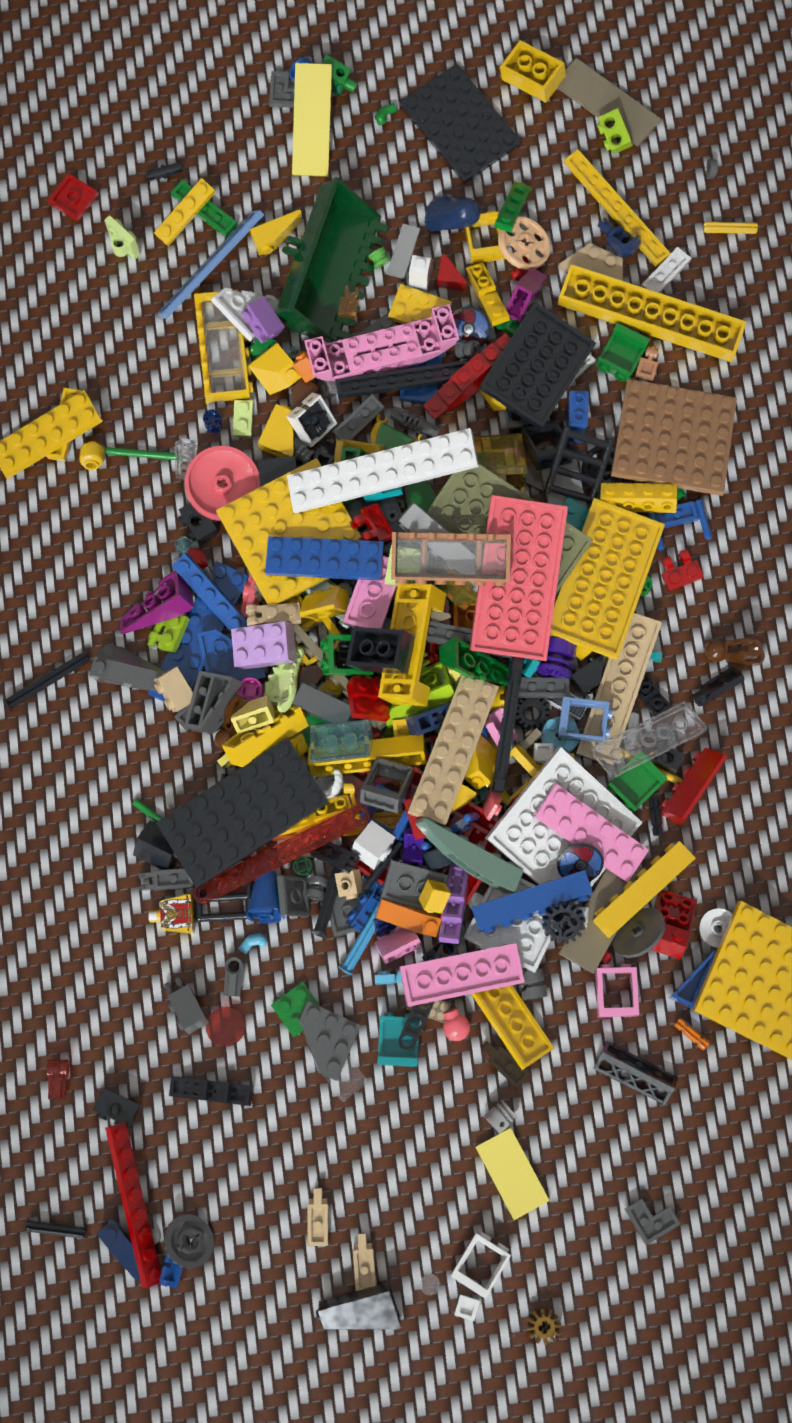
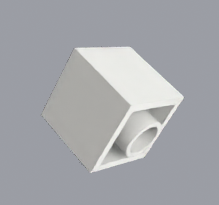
(373, 845)

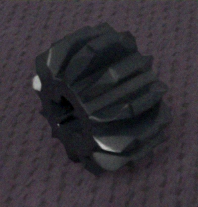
(341, 655)

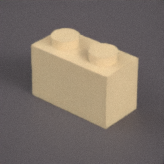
(174, 689)

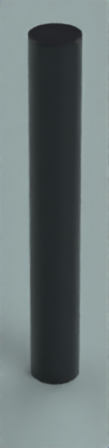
(382, 866)

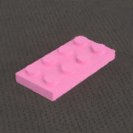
(370, 602)

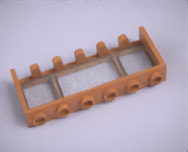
(450, 558)

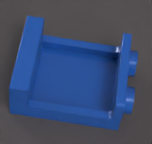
(577, 412)

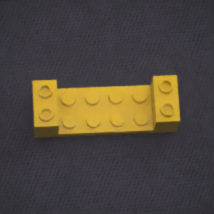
(412, 614)

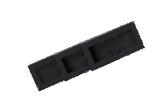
(211, 1091)

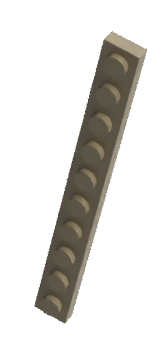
(313, 650)

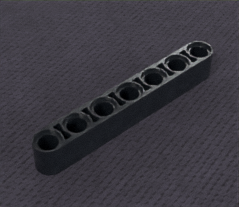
(423, 1015)

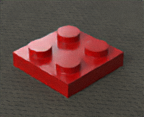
(73, 197)

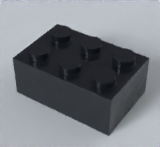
(380, 650)

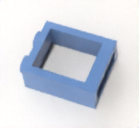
(607, 714)

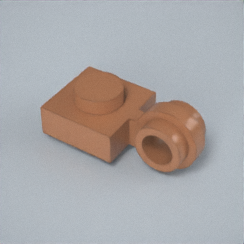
(647, 367)

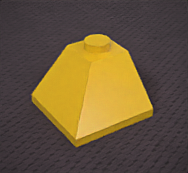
(274, 369)

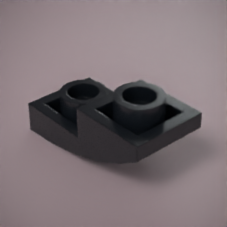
(652, 698)

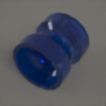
(212, 416)

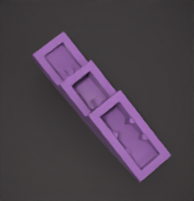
(454, 910)

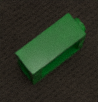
(327, 661)

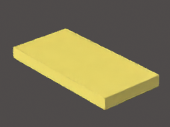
(512, 1174)

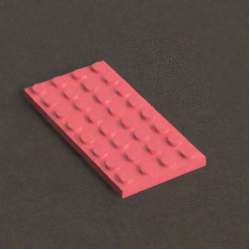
(519, 615)

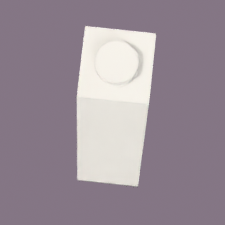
(420, 272)

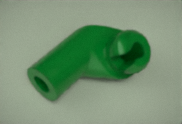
(383, 112)

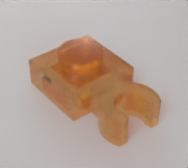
(349, 305)

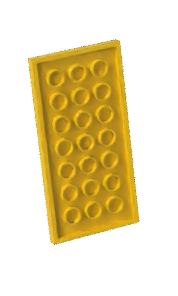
(608, 579)

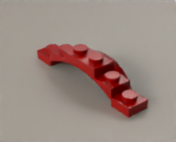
(465, 380)

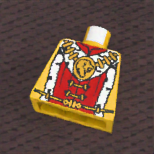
(175, 914)

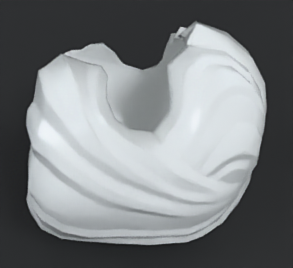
(331, 785)

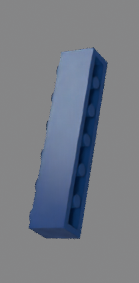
(531, 901)

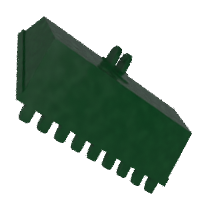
(327, 260)

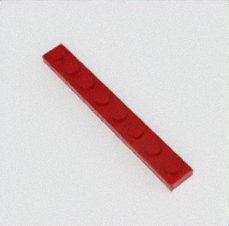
(133, 1204)

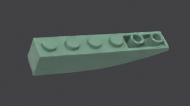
(472, 857)

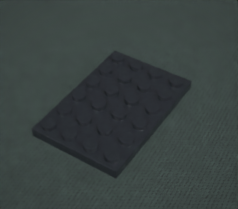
(460, 123)
(537, 365)

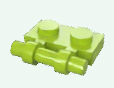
(172, 634)

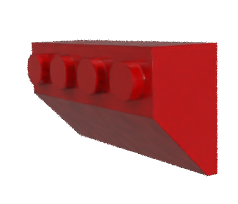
(693, 785)

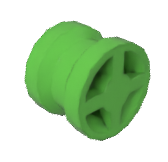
(379, 258)

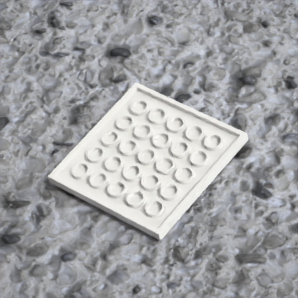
(535, 845)

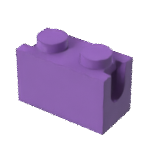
(262, 320)

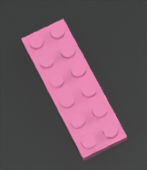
(582, 824)
(461, 974)

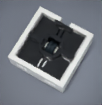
(312, 419)

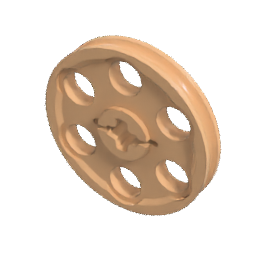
(528, 239)

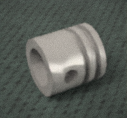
(500, 1116)

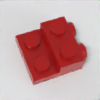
(364, 699)

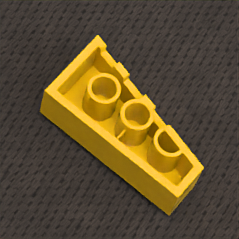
(248, 745)

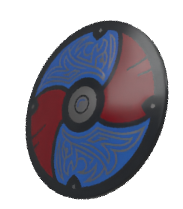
(472, 324)
(580, 858)

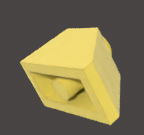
(253, 715)

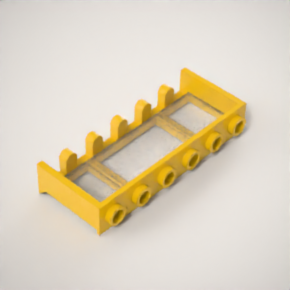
(221, 360)

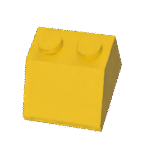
(325, 603)

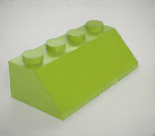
(441, 691)

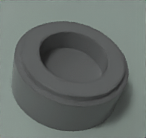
(711, 168)

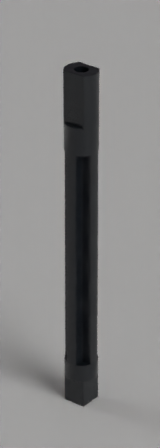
(507, 724)

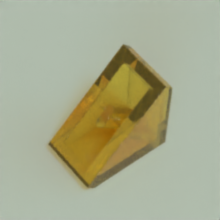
(459, 594)

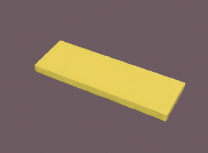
(311, 119)

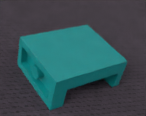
(389, 1050)

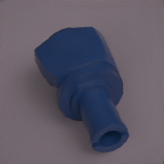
(617, 240)

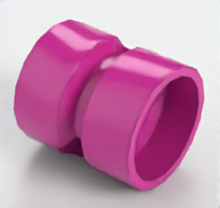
(251, 689)

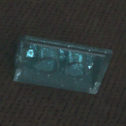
(341, 740)

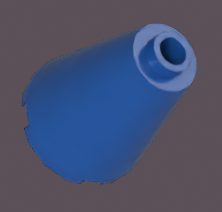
(265, 900)

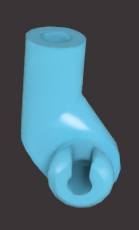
(251, 940)

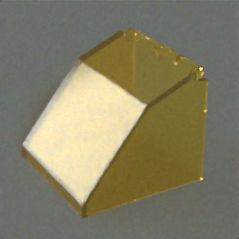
(502, 455)

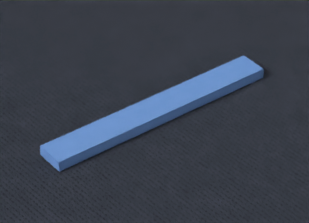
(210, 264)

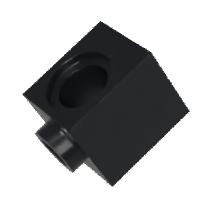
(673, 766)

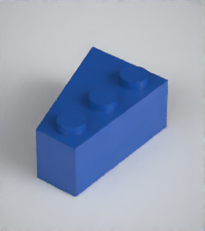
(688, 991)

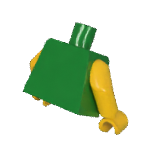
(389, 436)

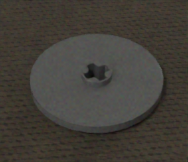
(639, 933)

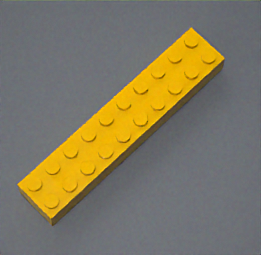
(651, 313)

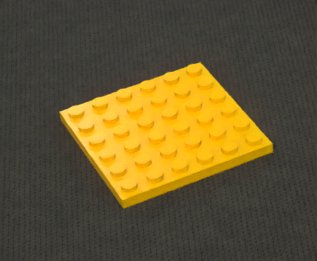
(270, 513)
(752, 980)

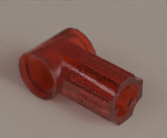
(57, 1072)

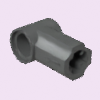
(233, 980)

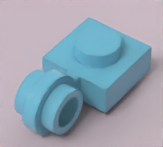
(386, 978)

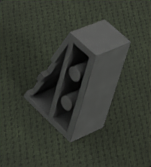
(209, 701)
(322, 704)

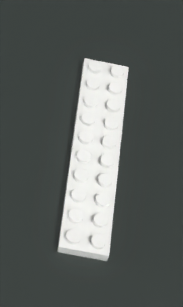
(383, 470)

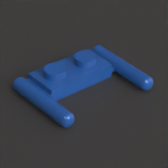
(684, 514)
(460, 826)

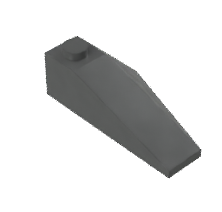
(124, 668)

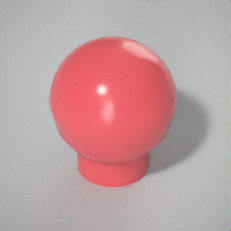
(456, 1026)

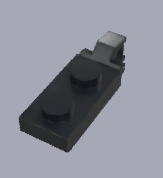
(717, 686)

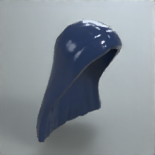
(451, 213)

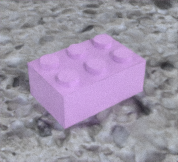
(263, 645)

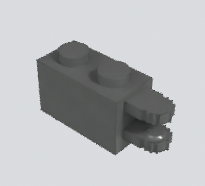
(186, 1006)

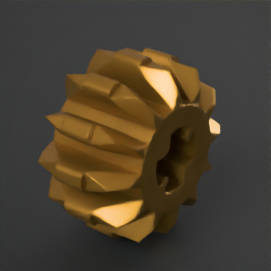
(549, 1330)

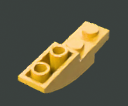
(486, 294)
(335, 806)

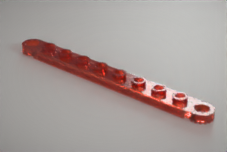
(283, 853)

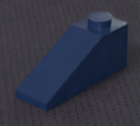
(427, 719)
(120, 1246)

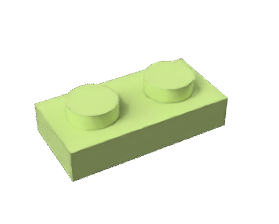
(242, 419)

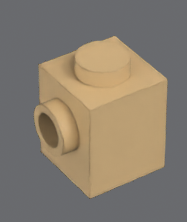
(349, 884)

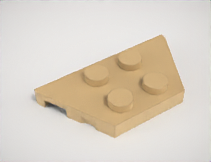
(597, 260)

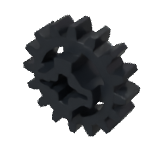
(557, 917)

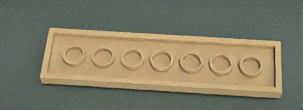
(622, 681)
(453, 750)

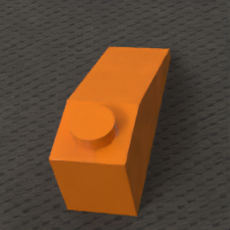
(409, 917)

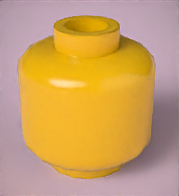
(91, 455)

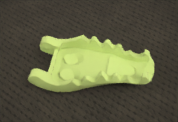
(283, 683)

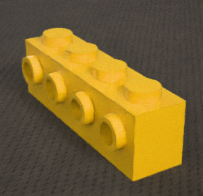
(641, 496)

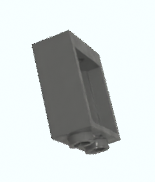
(382, 798)

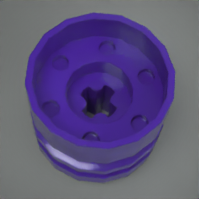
(558, 657)

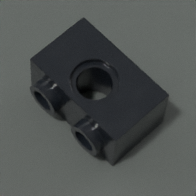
(200, 533)
(107, 1099)

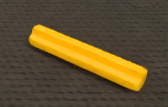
(730, 227)

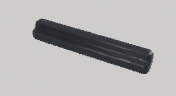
(55, 1229)

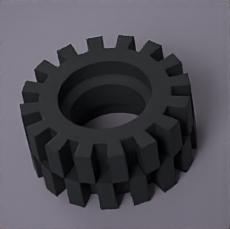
(532, 724)

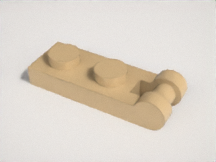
(273, 614)

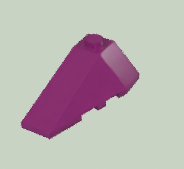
(162, 604)

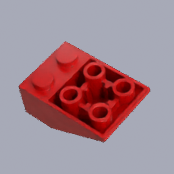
(679, 916)

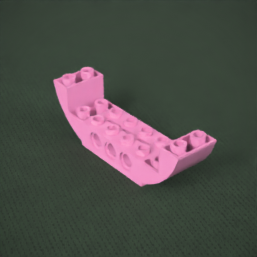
(384, 349)

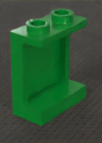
(622, 353)
(636, 785)

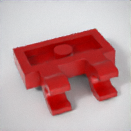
(375, 521)
(683, 575)

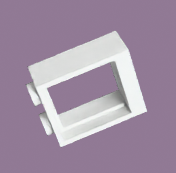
(470, 1283)

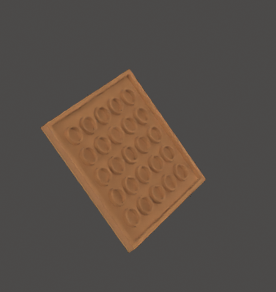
(674, 437)

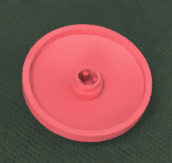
(219, 478)

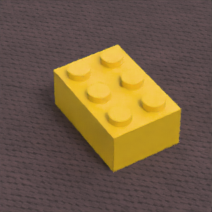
(533, 71)

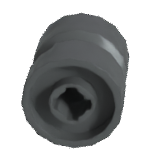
(533, 985)

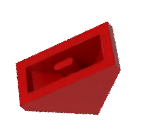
(449, 276)

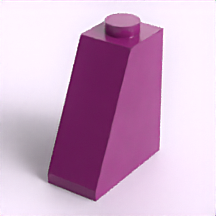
(525, 294)

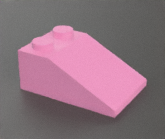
(397, 944)

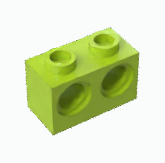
(617, 130)

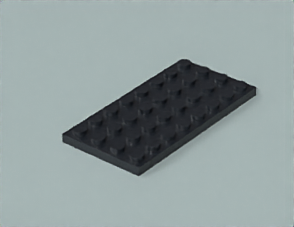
(242, 813)

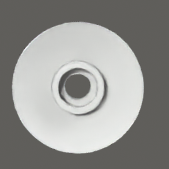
(709, 921)

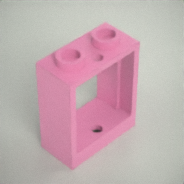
(616, 1012)

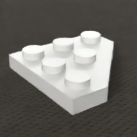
(233, 303)

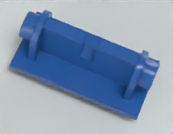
(357, 916)
(170, 1273)

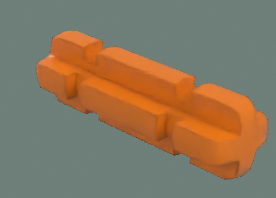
(691, 1033)

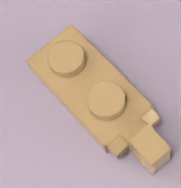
(318, 1220)
(364, 1263)

